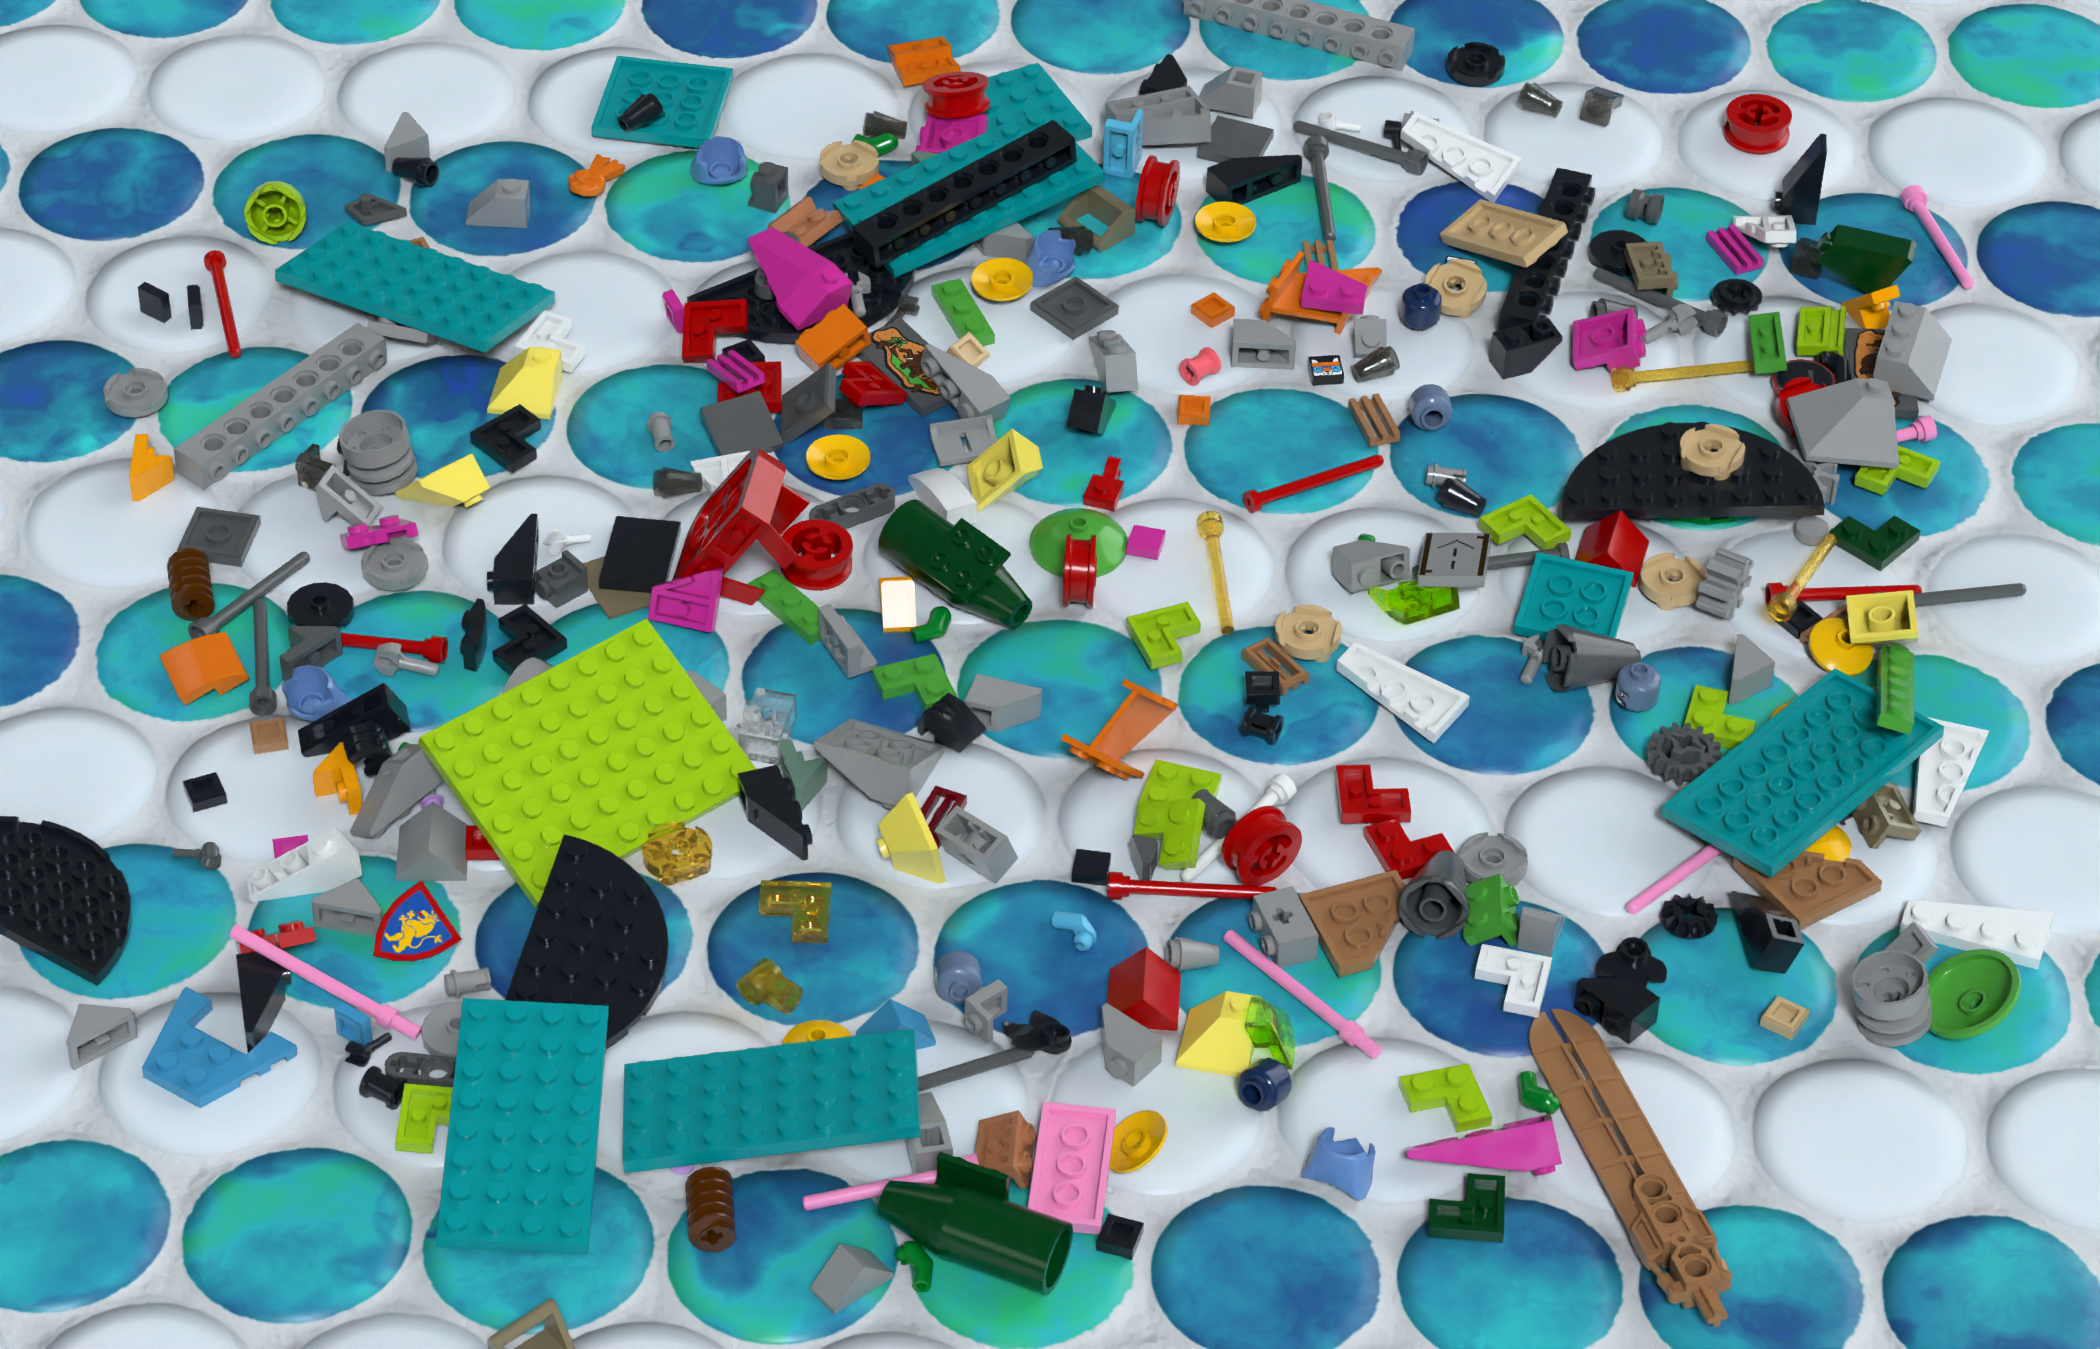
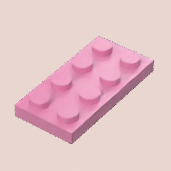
(1073, 1164)

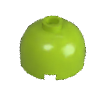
(275, 212)

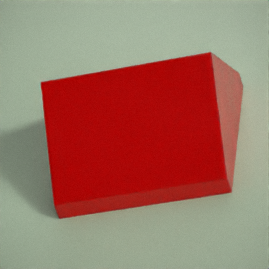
(1614, 544)
(1146, 990)

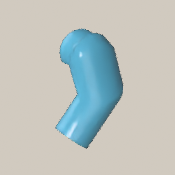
(1084, 932)

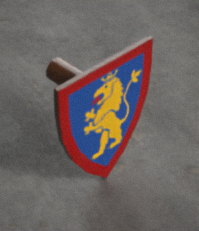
(414, 927)

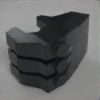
(951, 723)
(367, 742)

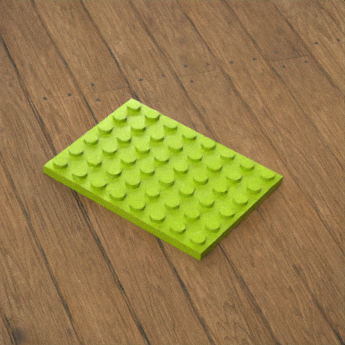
(588, 754)

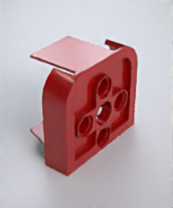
(743, 508)

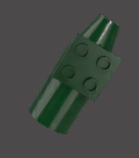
(954, 563)
(975, 1225)

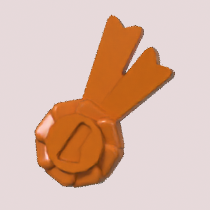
(592, 181)

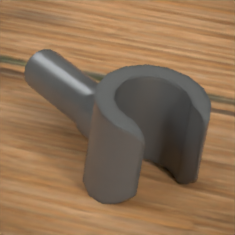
(208, 854)

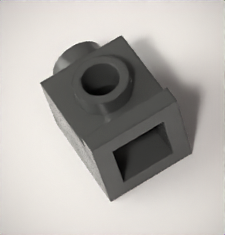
(769, 187)
(562, 580)

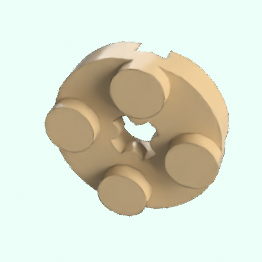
(848, 164)
(1472, 283)
(1696, 455)
(1668, 593)
(1317, 646)

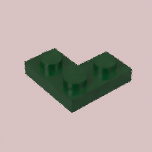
(1875, 547)
(1474, 1219)

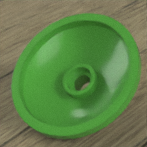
(1049, 539)
(1972, 993)

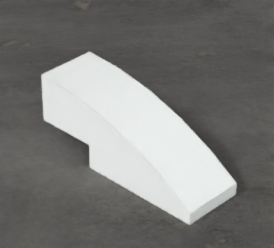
(944, 495)

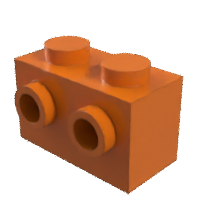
(833, 339)

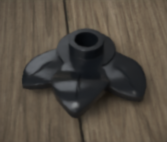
(1632, 961)
(1040, 1034)

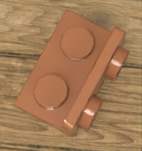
(806, 221)
(1007, 1146)

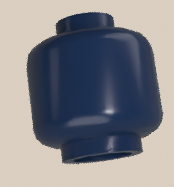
(1421, 307)
(1264, 1084)

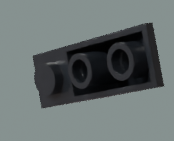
(770, 807)
(1769, 932)

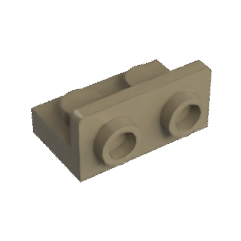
(1651, 267)
(1885, 815)

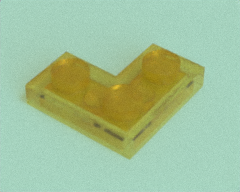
(804, 901)

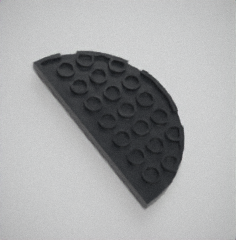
(770, 326)
(1645, 480)
(62, 897)
(595, 938)

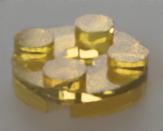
(675, 868)

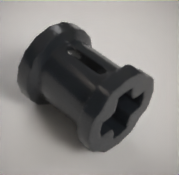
(1262, 725)
(382, 1087)

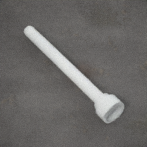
(1278, 791)

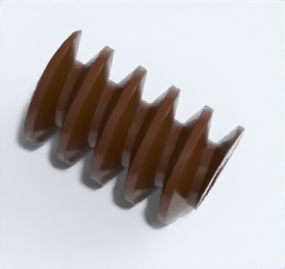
(190, 584)
(710, 1209)

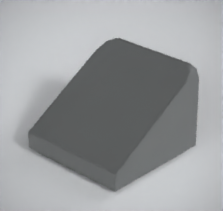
(1144, 856)

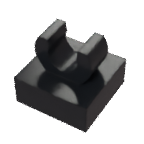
(1262, 689)

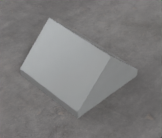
(432, 847)

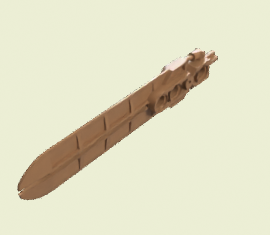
(1656, 1204)

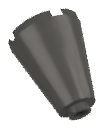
(1584, 657)
(1436, 897)

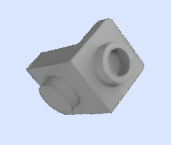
(1369, 335)
(984, 1007)

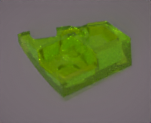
(1415, 603)
(1271, 1028)

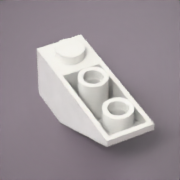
(308, 869)

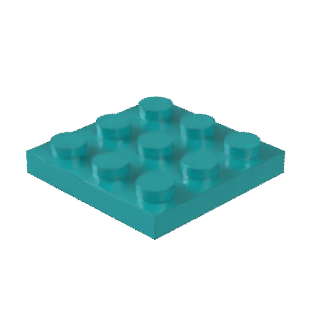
(1572, 595)

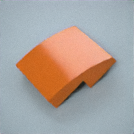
(922, 59)
(204, 665)

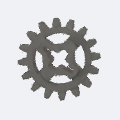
(1682, 752)

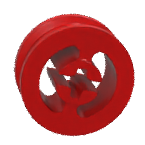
(956, 94)
(1752, 108)
(1157, 190)
(817, 542)
(1079, 570)
(1261, 846)

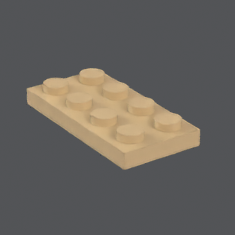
(1504, 233)

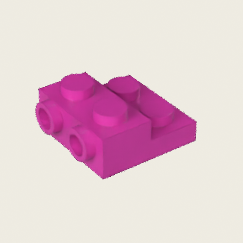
(946, 133)
(1609, 340)

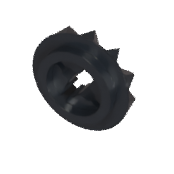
(1727, 294)
(1695, 925)

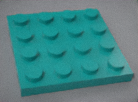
(1027, 90)
(688, 93)

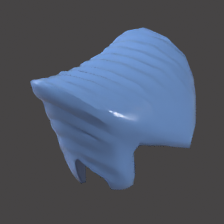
(719, 162)
(1050, 258)
(312, 693)
(1341, 1164)

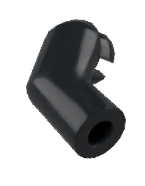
(1835, 363)

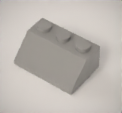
(1912, 351)

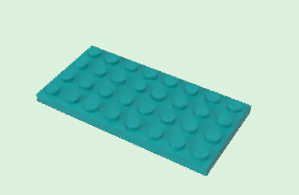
(1053, 189)
(415, 286)
(1798, 774)
(771, 1100)
(523, 1127)

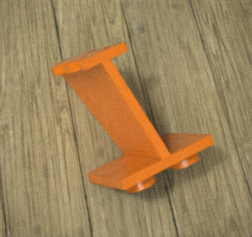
(1288, 288)
(1127, 727)

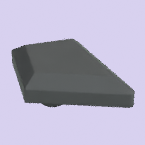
(373, 209)

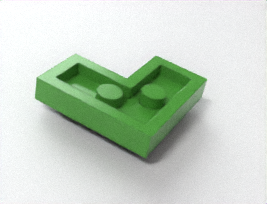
(918, 676)

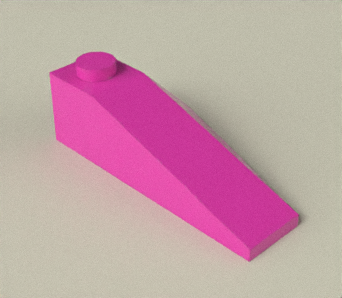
(801, 279)
(1517, 1146)

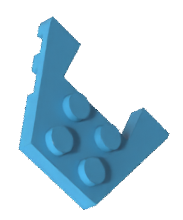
(199, 1064)

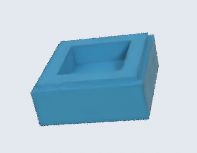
(352, 1024)

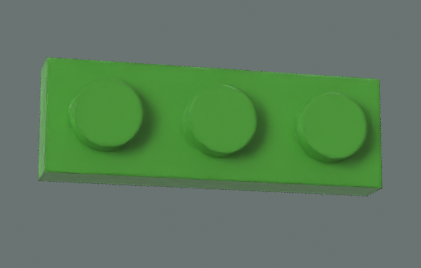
(962, 311)
(1767, 343)
(789, 605)

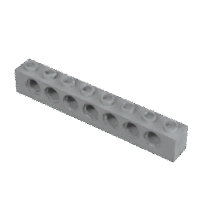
(1314, 27)
(280, 406)

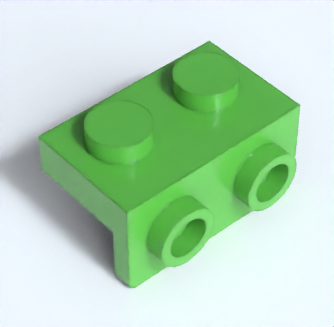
(1491, 911)

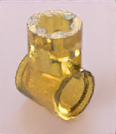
(767, 984)

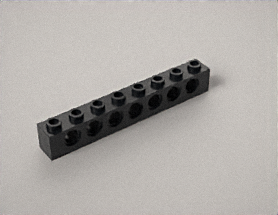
(964, 194)
(1534, 286)

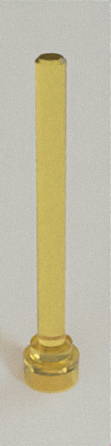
(1624, 378)
(1211, 527)
(1784, 604)

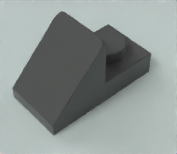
(311, 647)

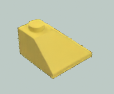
(529, 380)
(1003, 468)
(449, 485)
(1882, 618)
(909, 841)
(1217, 1037)

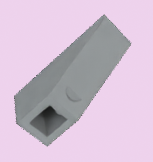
(1114, 361)
(965, 386)
(398, 786)
(933, 1139)

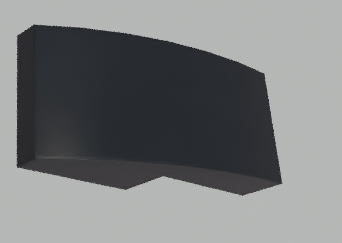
(475, 639)

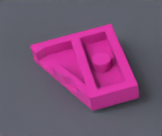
(1332, 291)
(389, 527)
(688, 601)

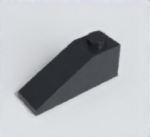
(1252, 177)
(1803, 185)
(516, 567)
(376, 704)
(261, 994)

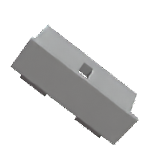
(947, 439)

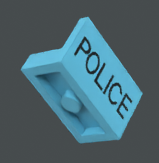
(1123, 146)

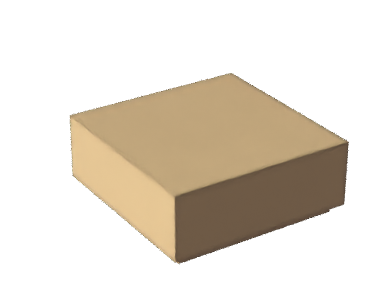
(969, 350)
(1784, 1017)

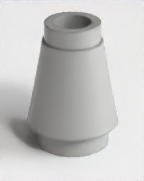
(1190, 954)

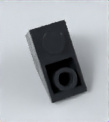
(1164, 77)
(1523, 347)
(1090, 410)
(1618, 1005)

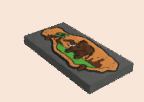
(1861, 351)
(897, 354)

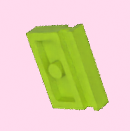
(1821, 330)

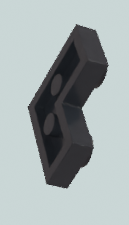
(505, 435)
(530, 638)

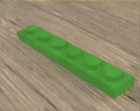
(1895, 688)

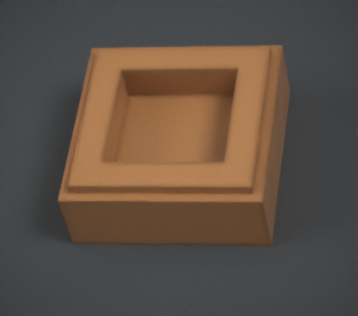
(268, 735)

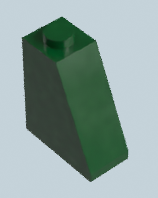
(1865, 257)

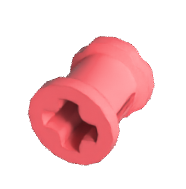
(1199, 366)

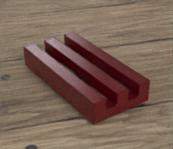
(932, 800)

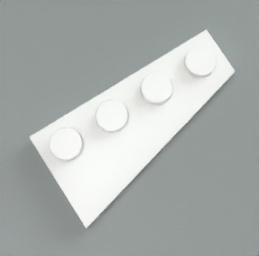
(1462, 155)
(1410, 695)
(1945, 771)
(2011, 931)

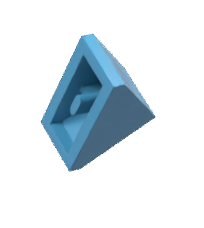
(899, 1017)

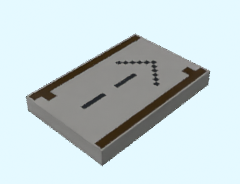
(1454, 560)

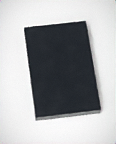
(639, 554)

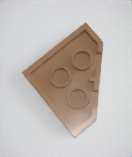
(1813, 886)
(1355, 919)

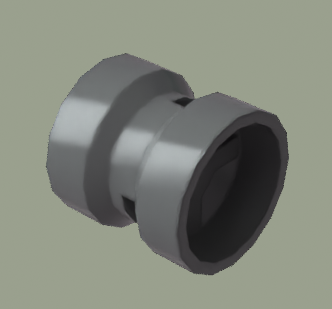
(1645, 206)

